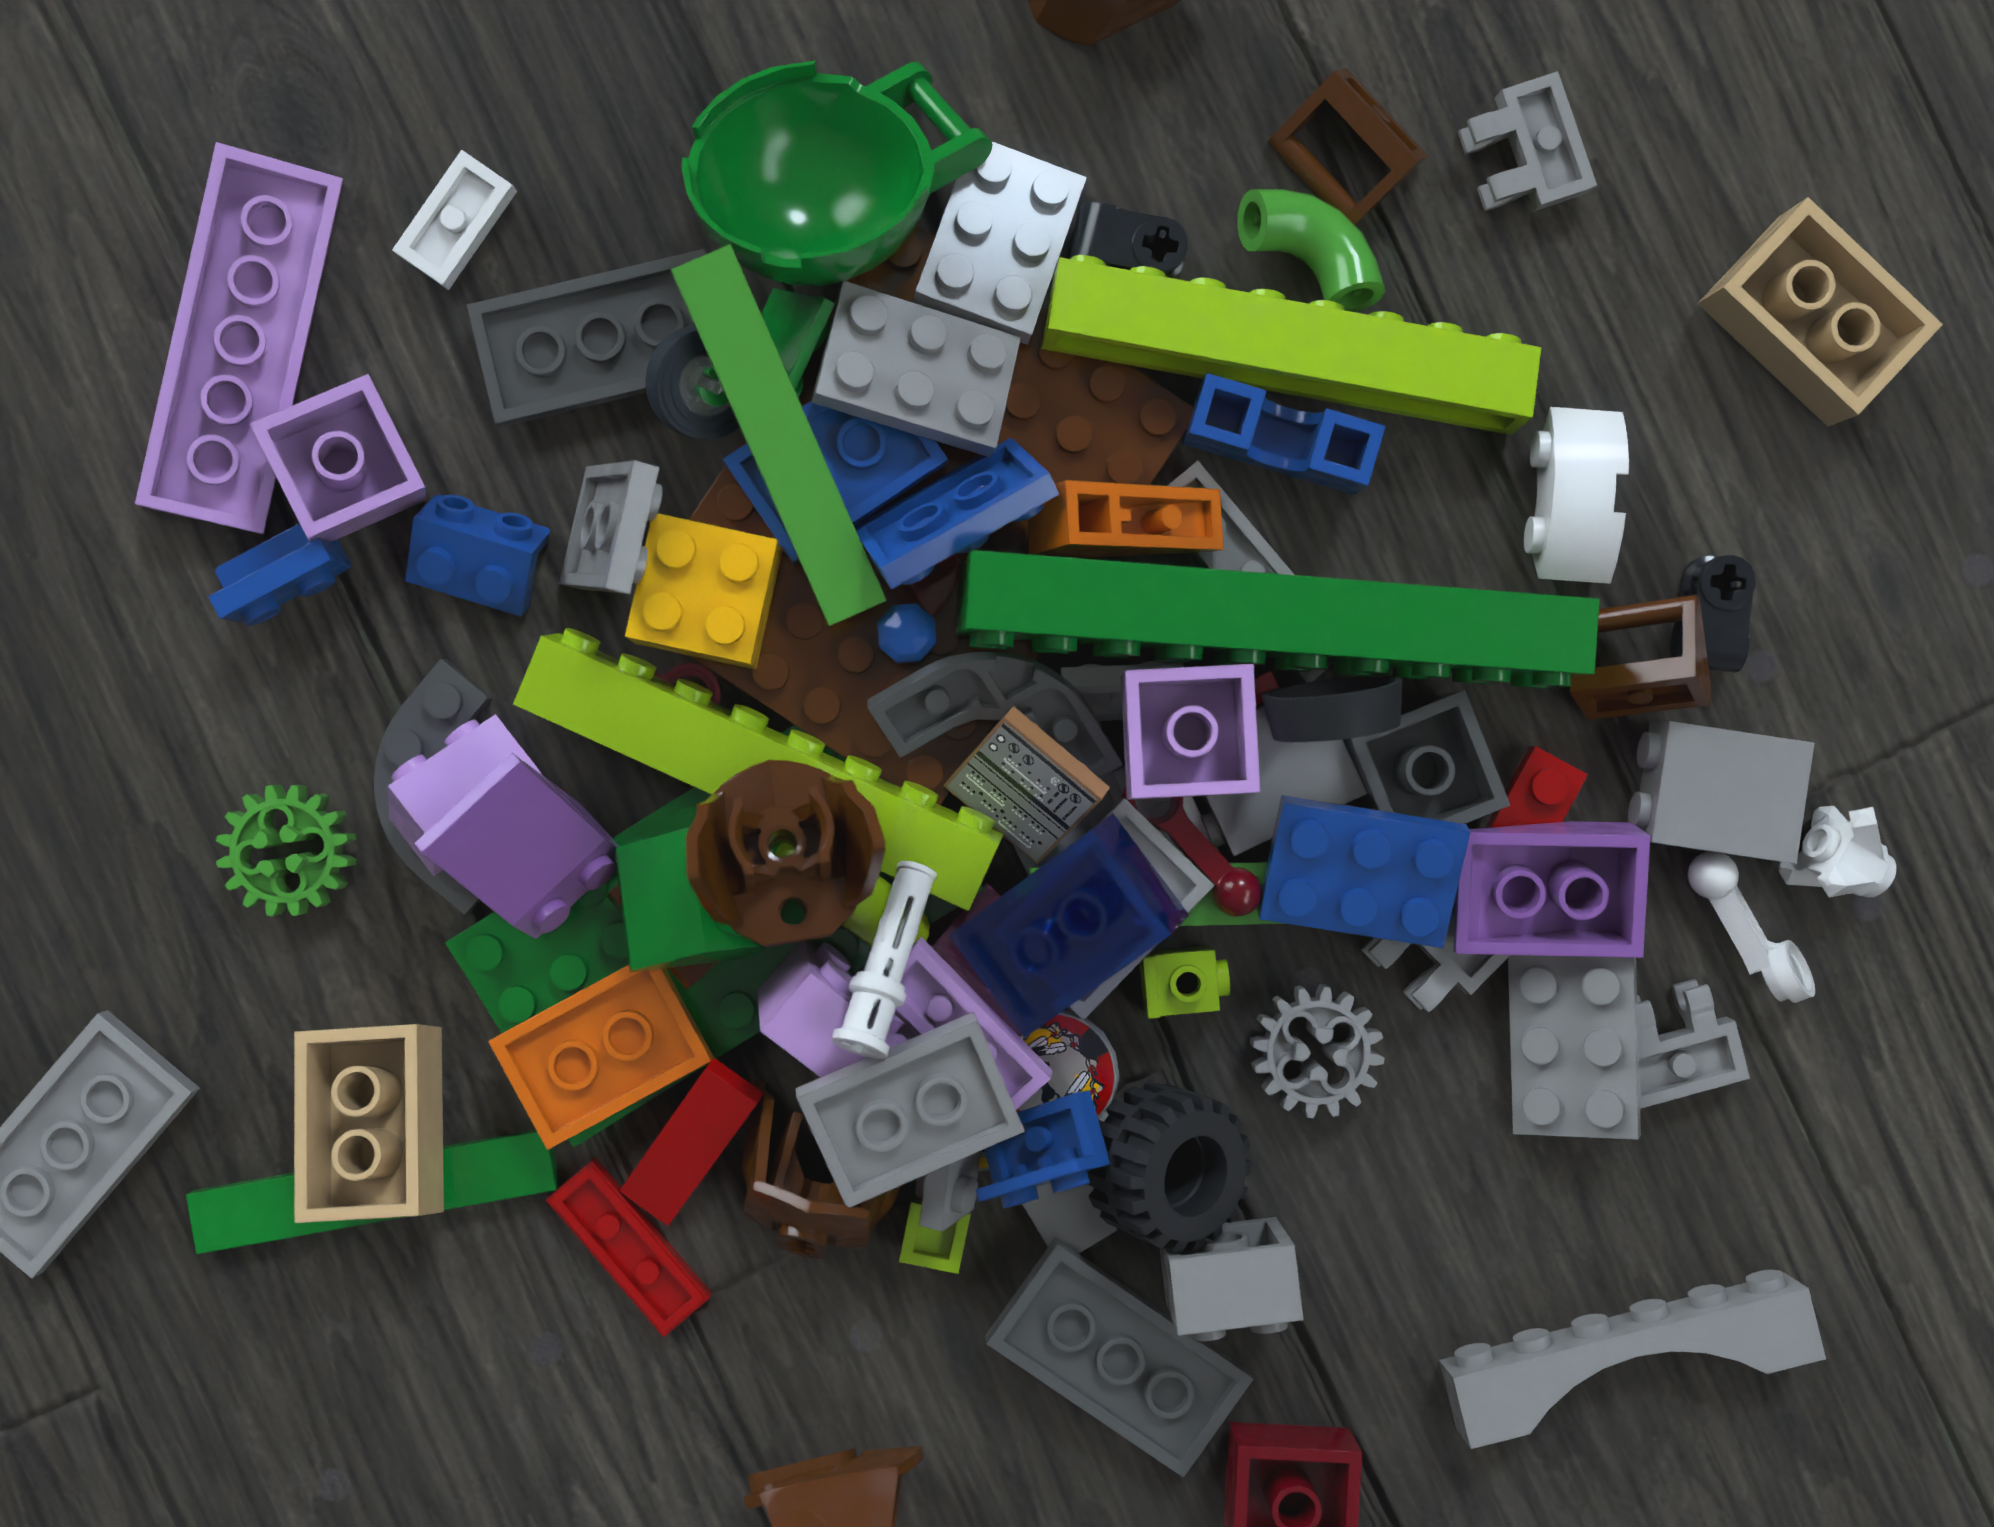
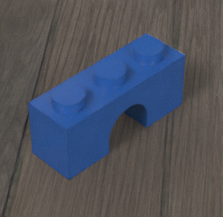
(1310, 446)

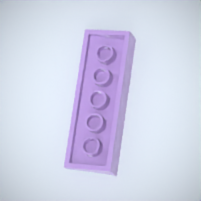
(238, 337)

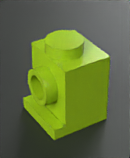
(1159, 977)

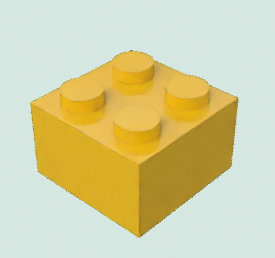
(704, 591)

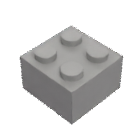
(1234, 1282)

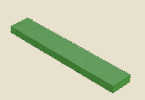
(778, 434)

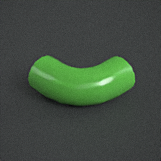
(1318, 237)

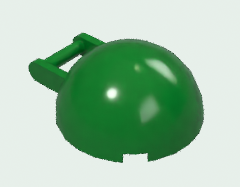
(821, 171)

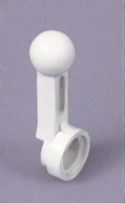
(1782, 964)

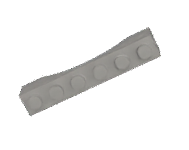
(1511, 1386)

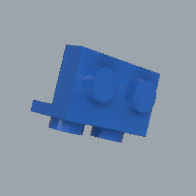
(475, 553)
(275, 574)
(1057, 1148)

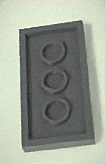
(576, 339)
(1118, 1357)

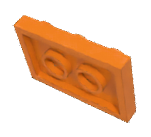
(600, 1051)

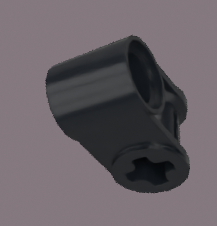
(1127, 238)
(1724, 611)

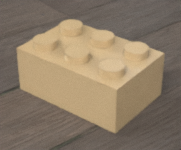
(1820, 313)
(368, 1123)

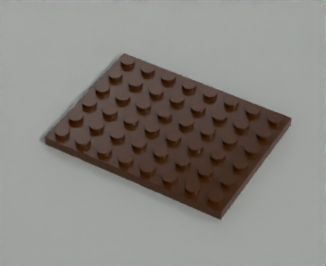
(1067, 412)

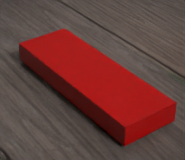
(691, 1141)
(629, 1247)

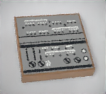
(1026, 785)

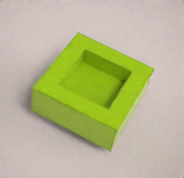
(932, 1247)

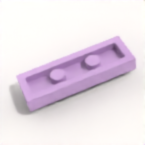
(940, 995)

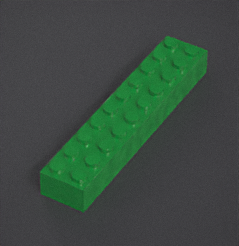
(1277, 616)

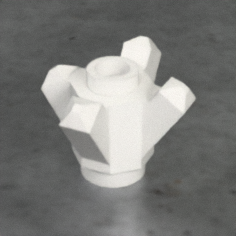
(1842, 855)

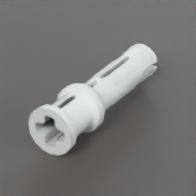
(877, 993)

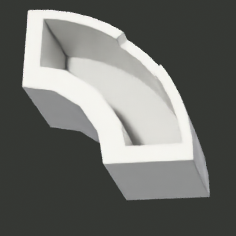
(1575, 519)

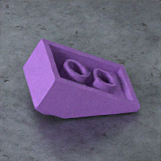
(522, 847)
(1554, 890)

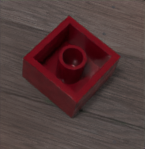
(1291, 1476)

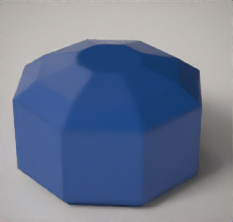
(906, 633)

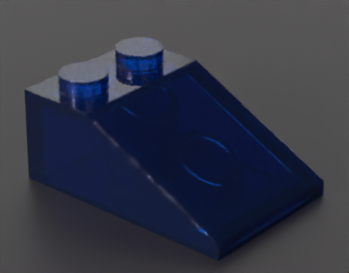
(1070, 925)

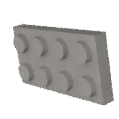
(81, 1137)

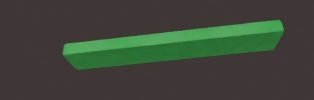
(472, 1175)

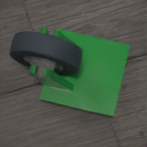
(686, 387)

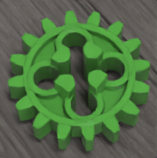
(268, 878)

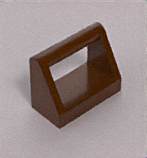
(1369, 122)
(1653, 683)

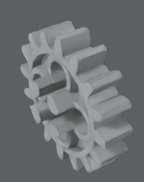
(1321, 1017)

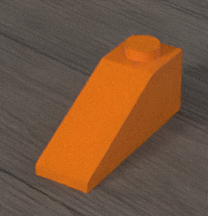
(1126, 520)

